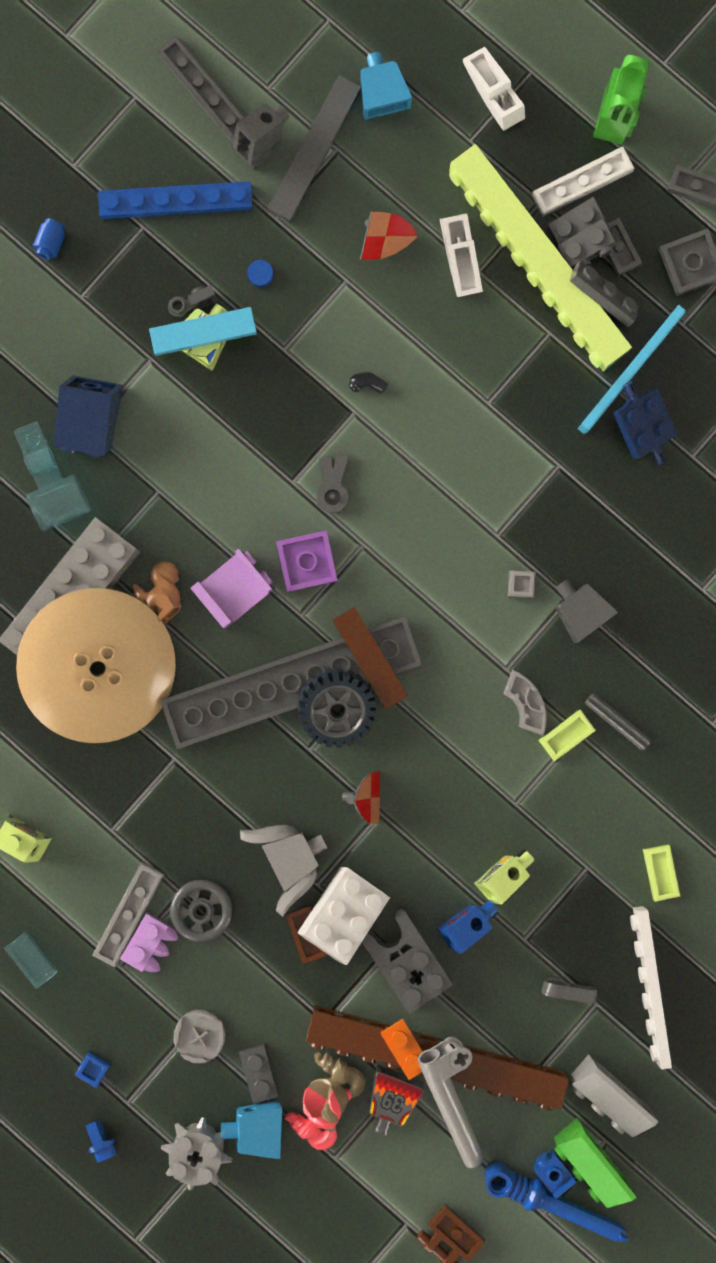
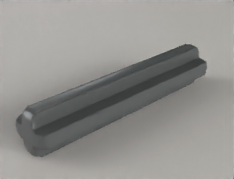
(618, 721)

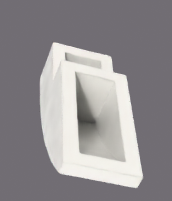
(494, 88)
(461, 254)

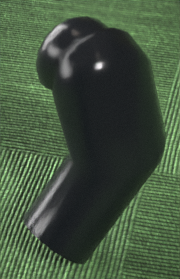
(367, 379)

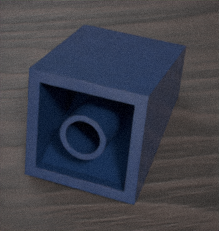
(87, 415)

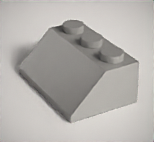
(611, 1098)

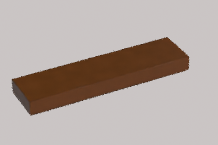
(370, 658)

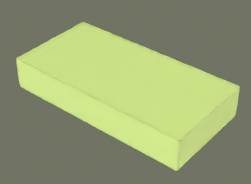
(567, 735)
(661, 872)

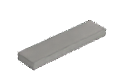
(128, 914)

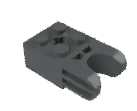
(402, 957)

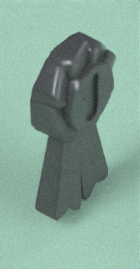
(333, 495)

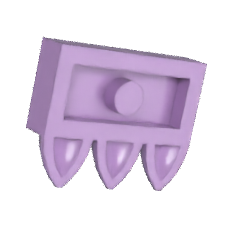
(147, 943)

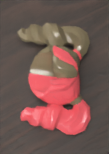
(326, 1101)

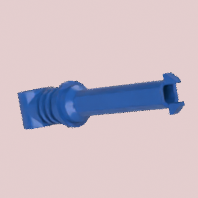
(533, 1195)

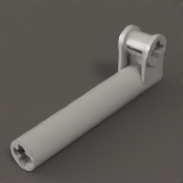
(438, 1067)

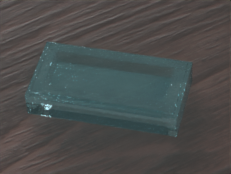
(31, 960)

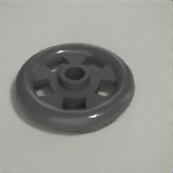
(179, 912)

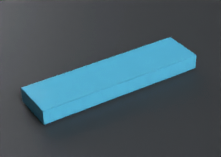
(202, 331)

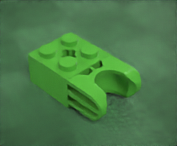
(622, 100)

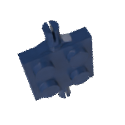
(645, 423)

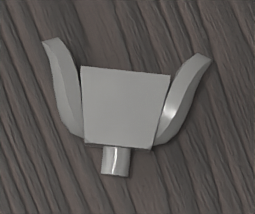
(290, 858)

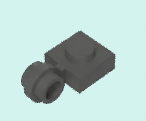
(200, 298)

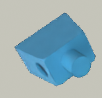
(383, 88)
(256, 1129)

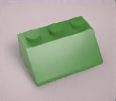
(593, 1165)

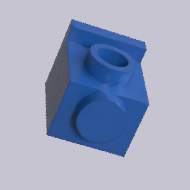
(561, 1180)

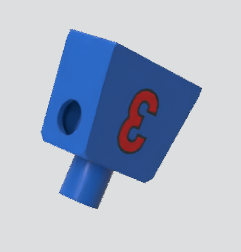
(458, 930)

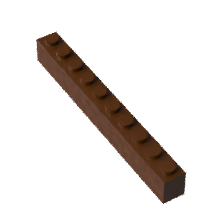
(487, 1070)

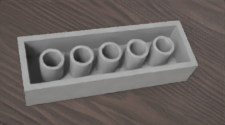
(92, 562)

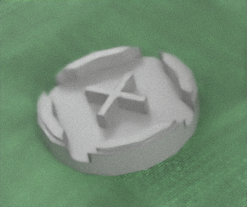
(199, 1036)

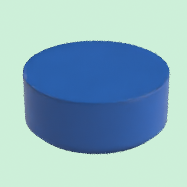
(260, 273)

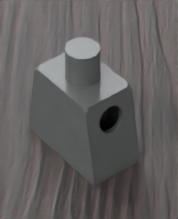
(259, 132)
(582, 610)

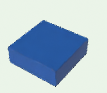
(92, 1069)

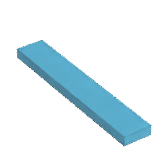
(632, 369)

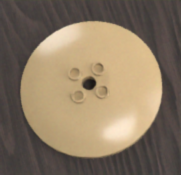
(87, 629)

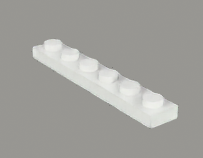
(652, 997)

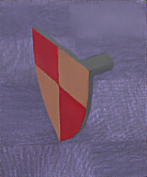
(386, 235)
(366, 798)

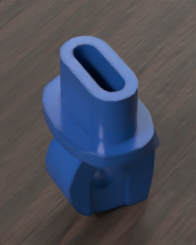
(102, 1147)

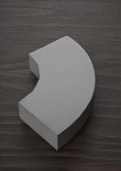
(529, 703)

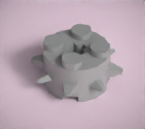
(194, 1169)

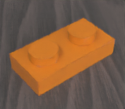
(404, 1047)

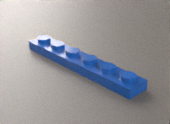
(175, 200)

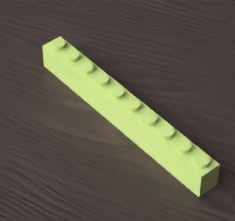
(538, 257)

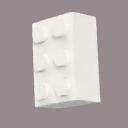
(343, 915)

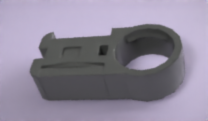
(560, 989)

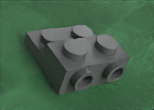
(583, 234)

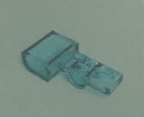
(57, 497)

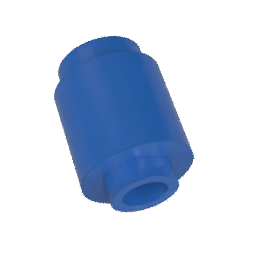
(49, 239)

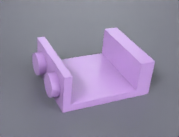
(233, 588)

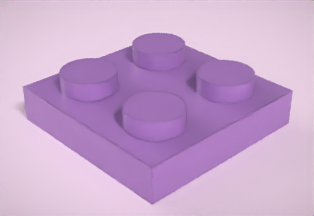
(306, 561)

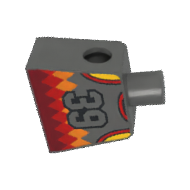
(393, 1098)

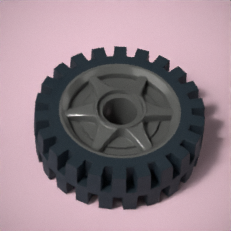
(332, 689)

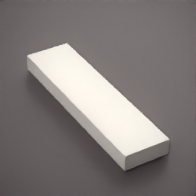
(583, 181)

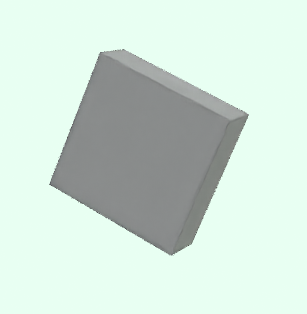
(521, 584)

